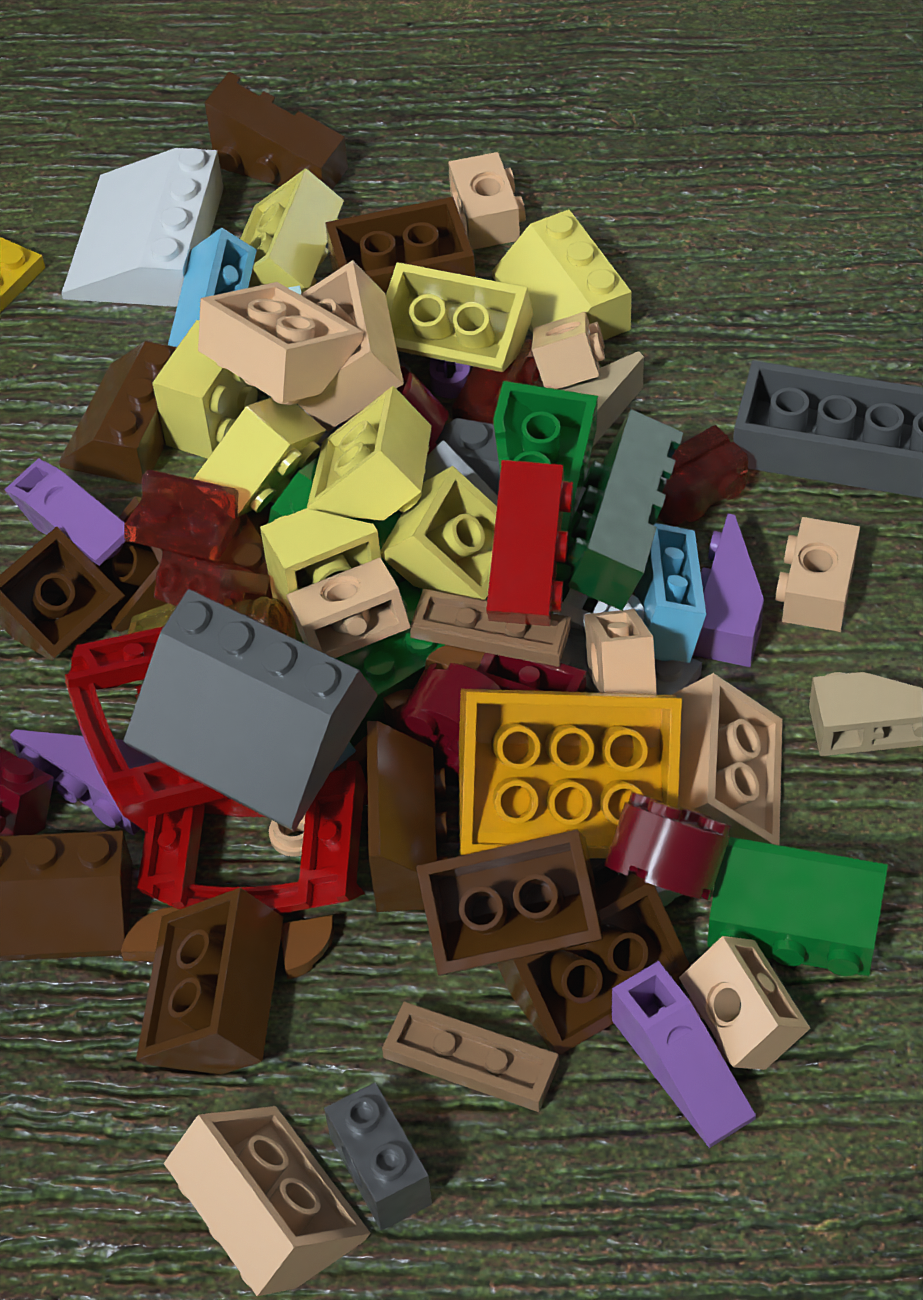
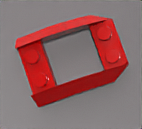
(141, 789)
(327, 854)

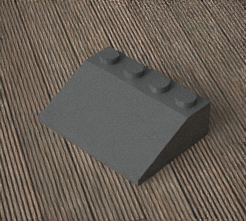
(246, 709)

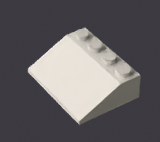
(145, 228)

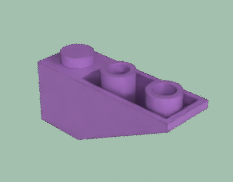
(55, 500)
(731, 600)
(75, 772)
(680, 1053)

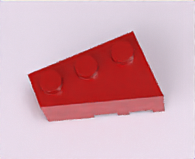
(528, 543)

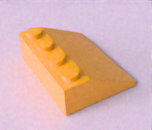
(561, 763)

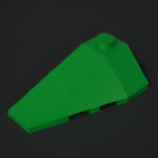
(549, 429)

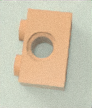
(486, 200)
(568, 351)
(819, 573)
(349, 609)
(620, 653)
(768, 1018)

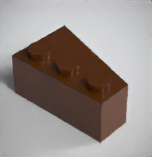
(267, 140)

